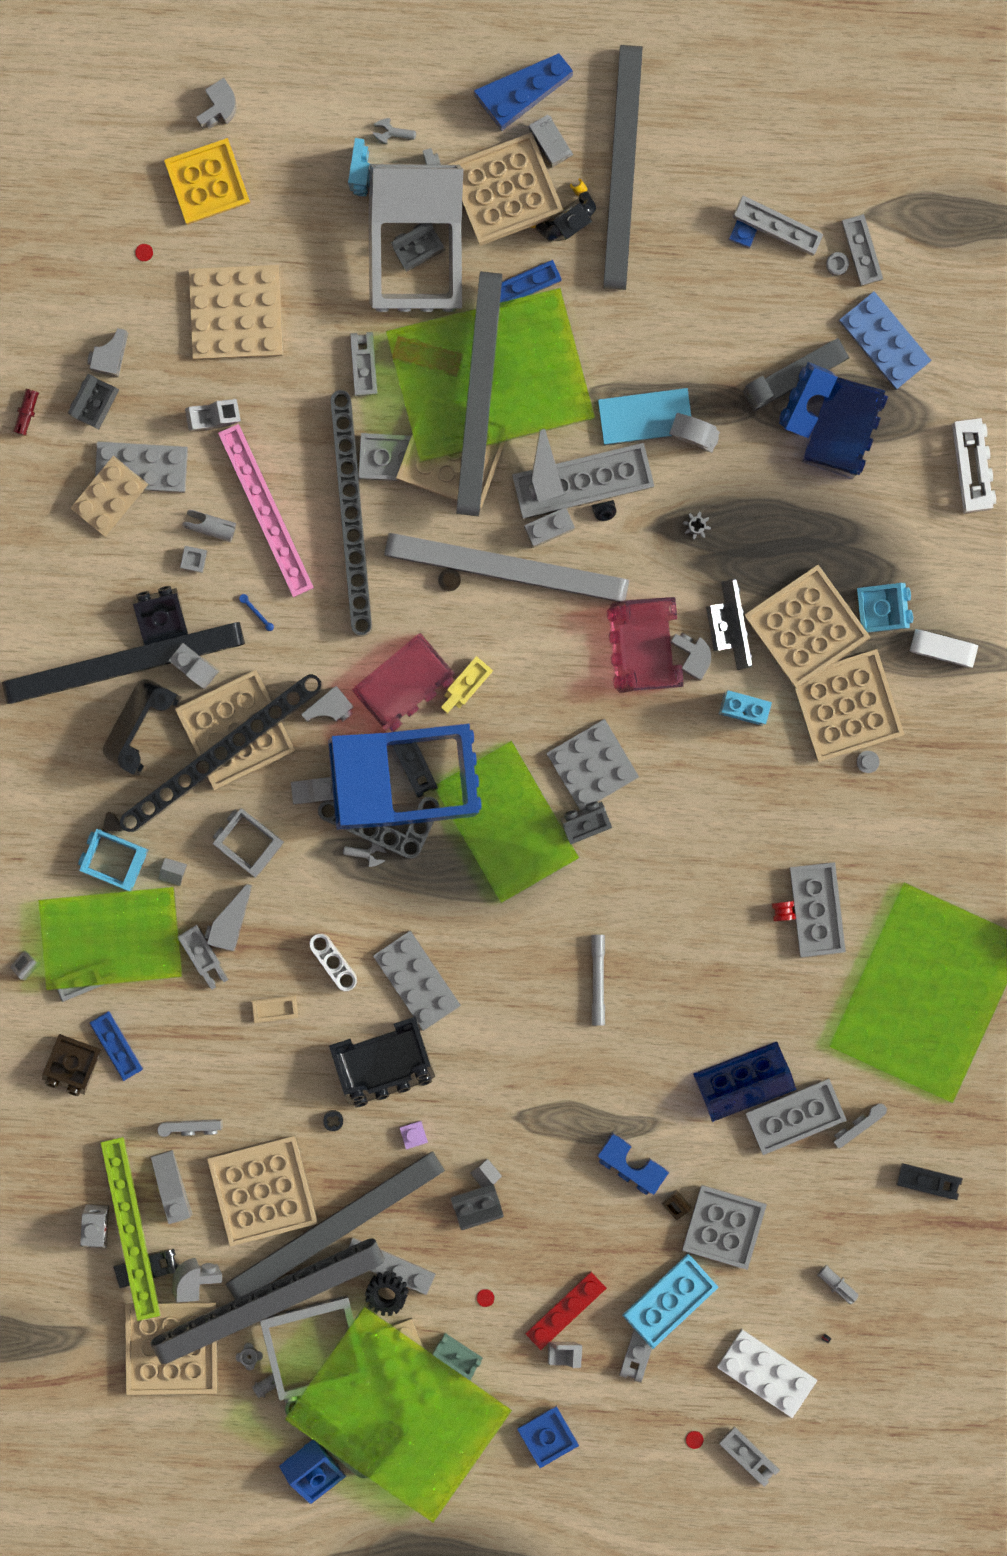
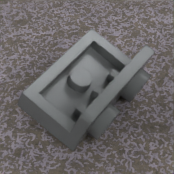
(417, 246)
(93, 401)
(585, 822)

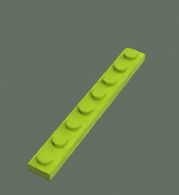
(130, 1229)

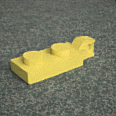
(466, 684)

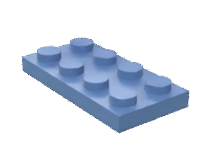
(885, 340)

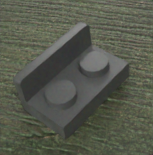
(477, 1207)

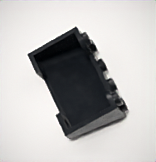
(383, 1064)

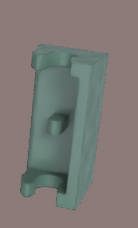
(457, 1356)

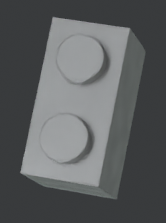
(549, 527)

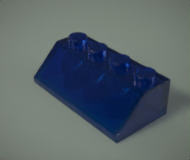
(744, 1081)

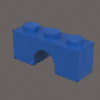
(812, 381)
(647, 1177)

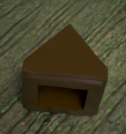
(111, 823)
(677, 1205)

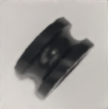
(332, 1113)

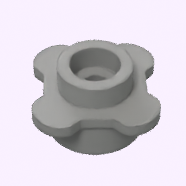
(249, 1350)

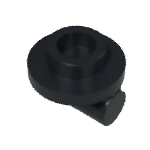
(604, 511)

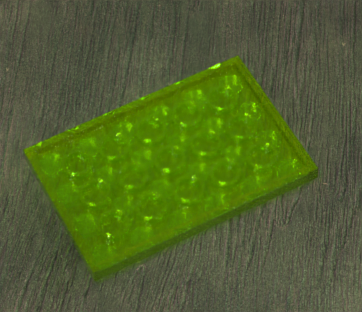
(515, 830)
(110, 938)

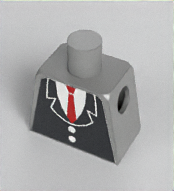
(94, 1226)

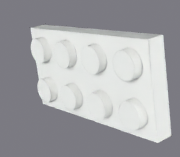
(767, 1373)

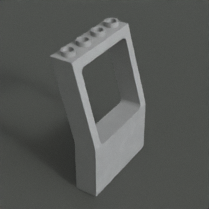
(415, 196)

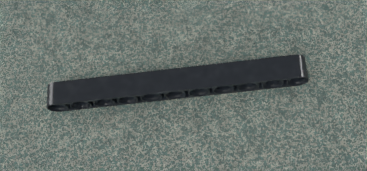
(120, 663)
(210, 755)

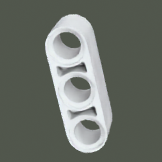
(943, 648)
(343, 968)

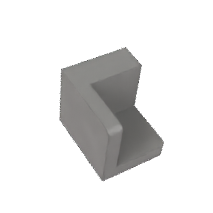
(565, 1354)

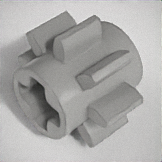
(691, 529)

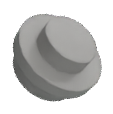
(868, 761)

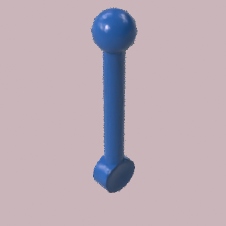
(244, 599)

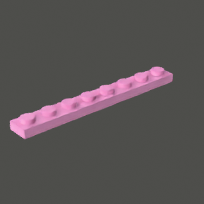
(266, 510)

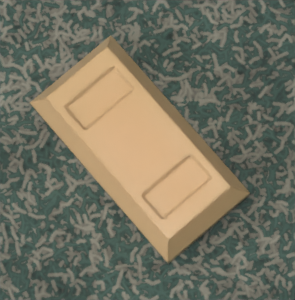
(274, 1009)

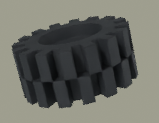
(389, 1282)

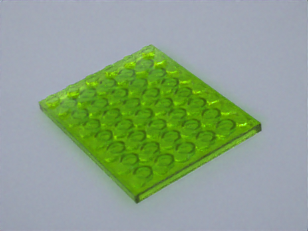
(533, 380)
(926, 993)
(398, 1414)

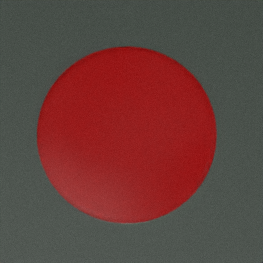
(144, 252)
(485, 1298)
(694, 1439)

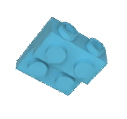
(359, 169)
(885, 607)

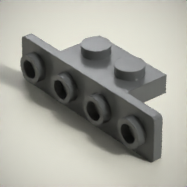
(728, 625)

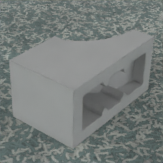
(110, 356)
(331, 704)
(312, 790)

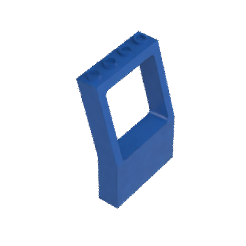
(363, 778)

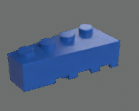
(519, 92)

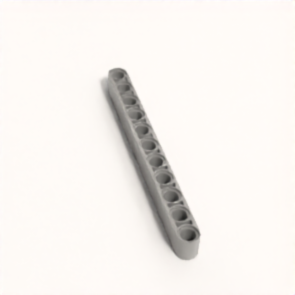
(506, 567)

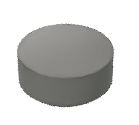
(837, 263)

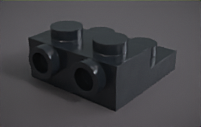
(159, 615)

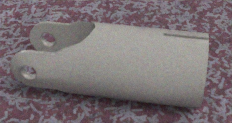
(211, 526)

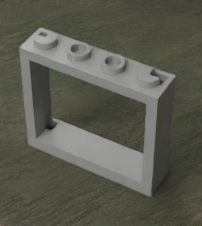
(294, 1315)

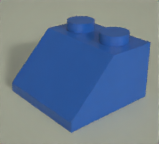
(312, 1471)

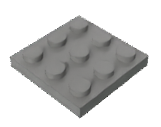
(592, 764)
(724, 1227)

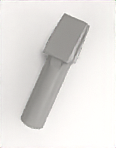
(392, 132)
(365, 853)

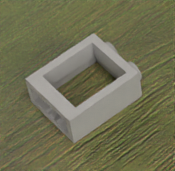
(267, 855)

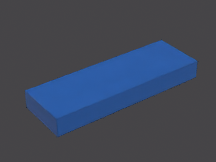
(530, 282)
(116, 1046)

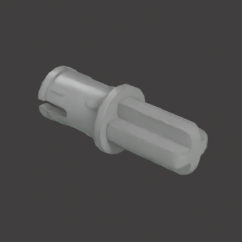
(838, 1284)

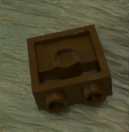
(71, 1065)

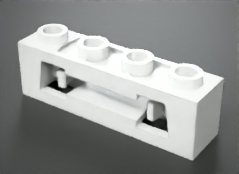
(982, 453)

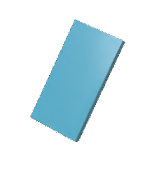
(641, 415)
(670, 1301)

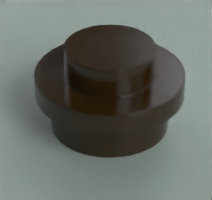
(449, 580)

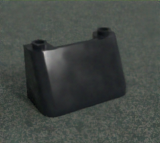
(144, 696)

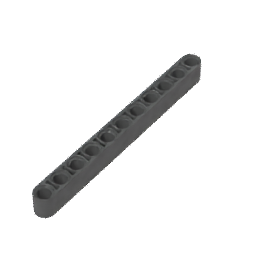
(623, 167)
(479, 393)
(351, 502)
(336, 1226)
(267, 1301)

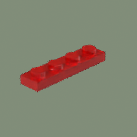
(566, 1310)

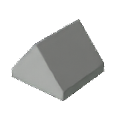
(172, 871)
(24, 965)
(486, 1174)

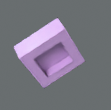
(413, 1134)

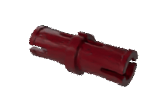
(26, 412)

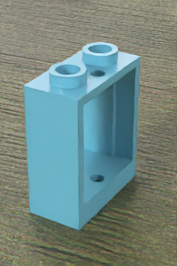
(735, 704)
(134, 869)

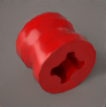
(783, 911)

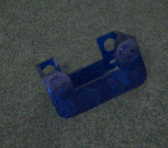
(845, 428)

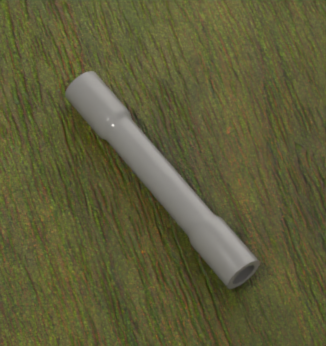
(598, 954)

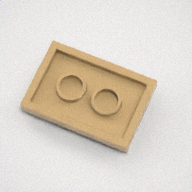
(109, 496)

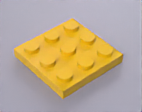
(207, 181)

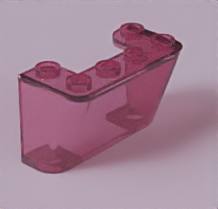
(643, 645)
(404, 683)

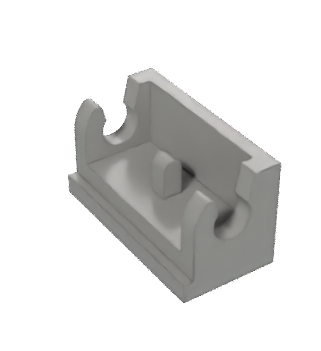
(550, 141)

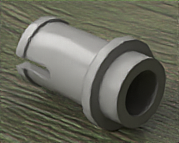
(264, 1386)

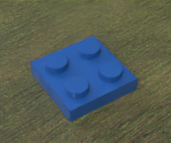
(548, 1436)

